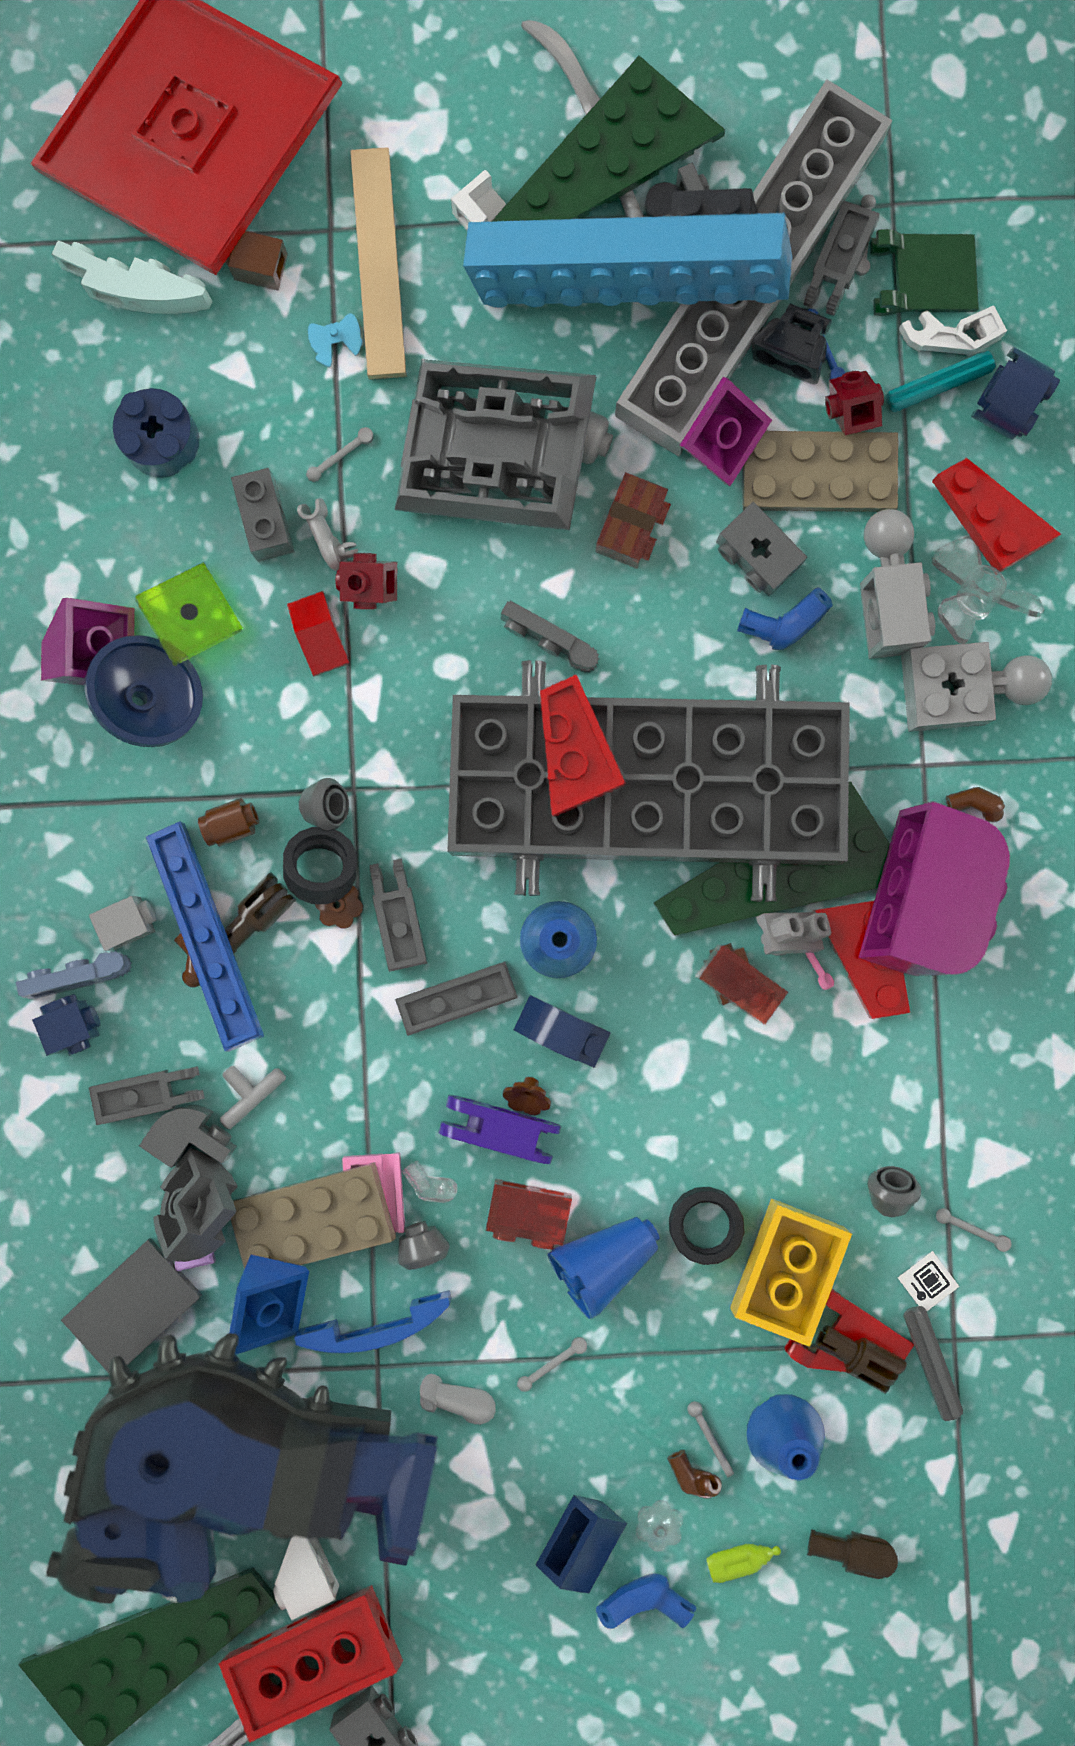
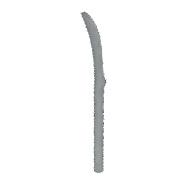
(568, 62)

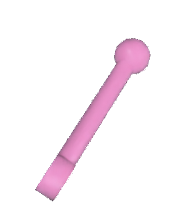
(825, 979)

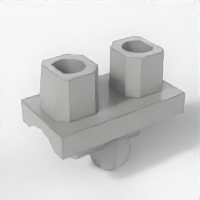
(793, 932)

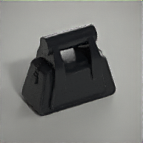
(793, 347)

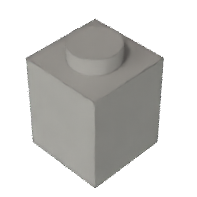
(123, 922)

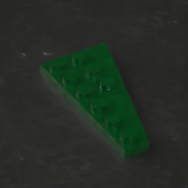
(615, 148)
(725, 889)
(132, 1664)

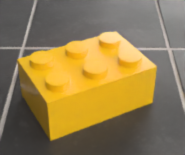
(790, 1272)

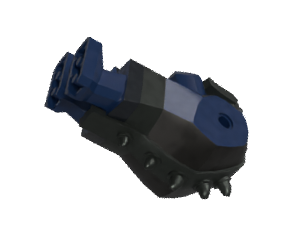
(231, 1453)

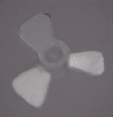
(979, 590)

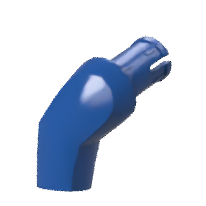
(792, 625)
(642, 1595)

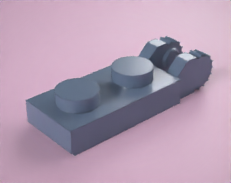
(77, 975)

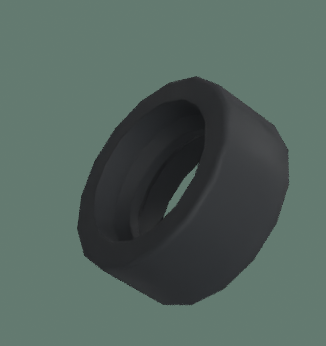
(319, 839)
(730, 1243)

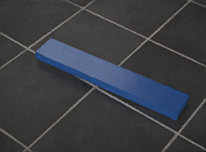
(204, 937)

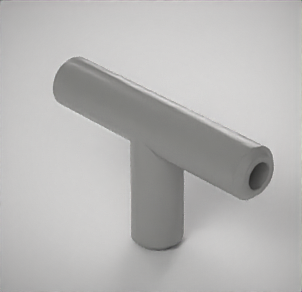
(250, 1095)

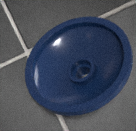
(142, 670)

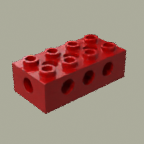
(305, 1690)

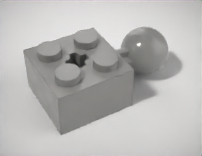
(896, 591)
(969, 670)

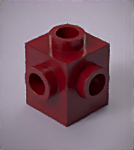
(855, 402)
(367, 581)

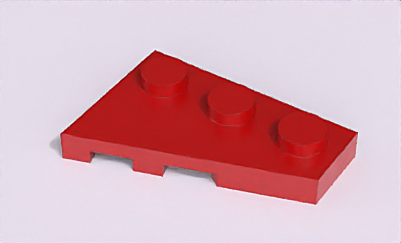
(992, 515)
(576, 748)
(877, 987)

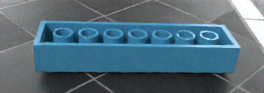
(630, 260)

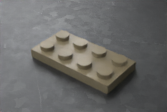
(823, 472)
(314, 1218)

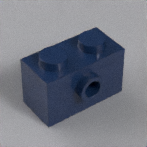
(581, 1544)

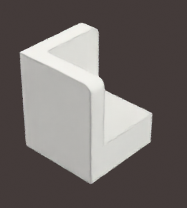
(477, 201)

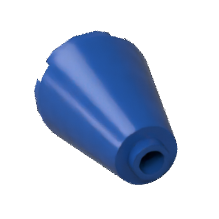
(538, 945)
(604, 1262)
(786, 1436)

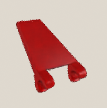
(854, 1324)

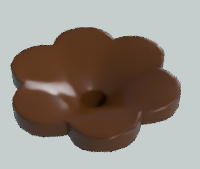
(345, 914)
(527, 1097)

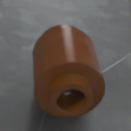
(228, 822)

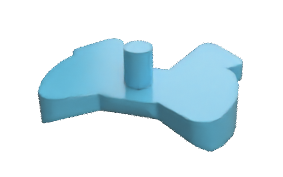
(323, 337)

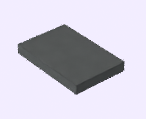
(131, 1306)

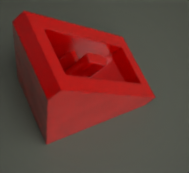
(317, 633)

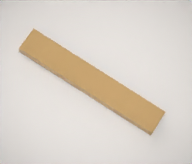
(378, 263)

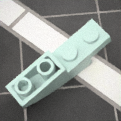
(141, 288)

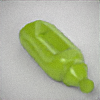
(739, 1561)

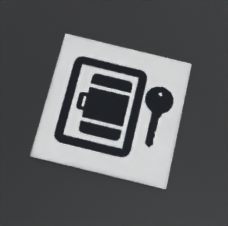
(928, 1281)

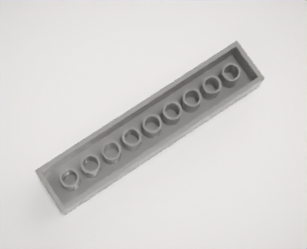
(711, 338)

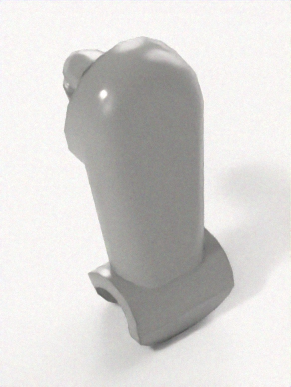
(329, 545)
(471, 1403)

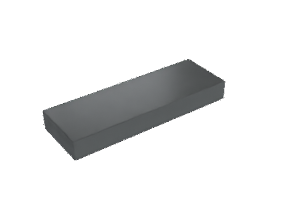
(456, 998)

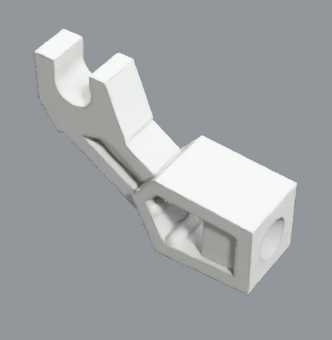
(953, 340)

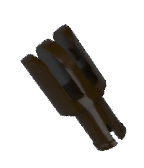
(259, 910)
(862, 1358)
(857, 1552)

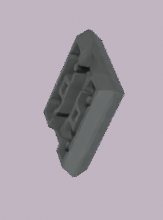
(496, 445)

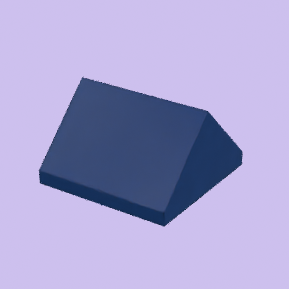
(268, 1302)

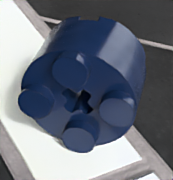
(1015, 394)
(141, 416)

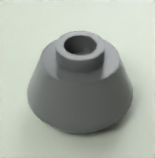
(324, 804)
(893, 1190)
(421, 1246)

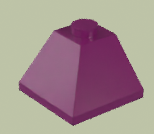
(726, 431)
(78, 634)

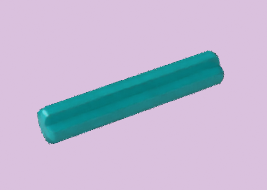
(940, 381)

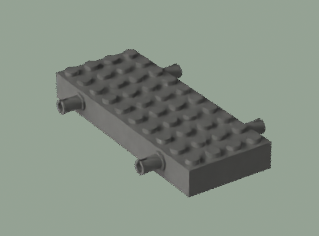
(699, 774)

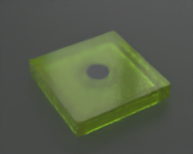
(188, 613)

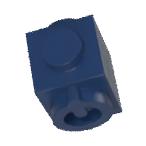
(67, 1025)

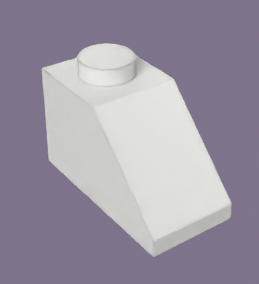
(304, 1578)

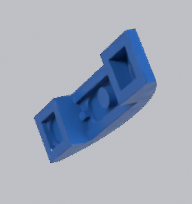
(327, 1335)

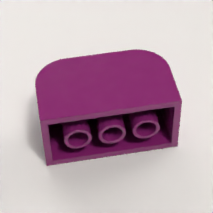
(937, 893)

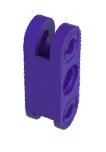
(498, 1129)

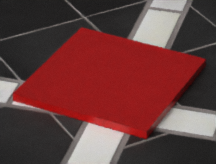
(187, 126)

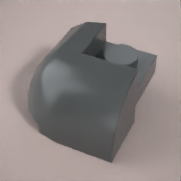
(194, 1207)

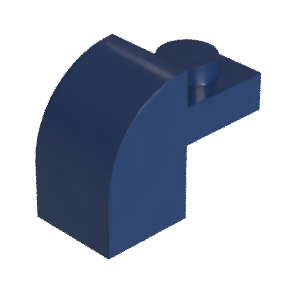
(561, 1031)

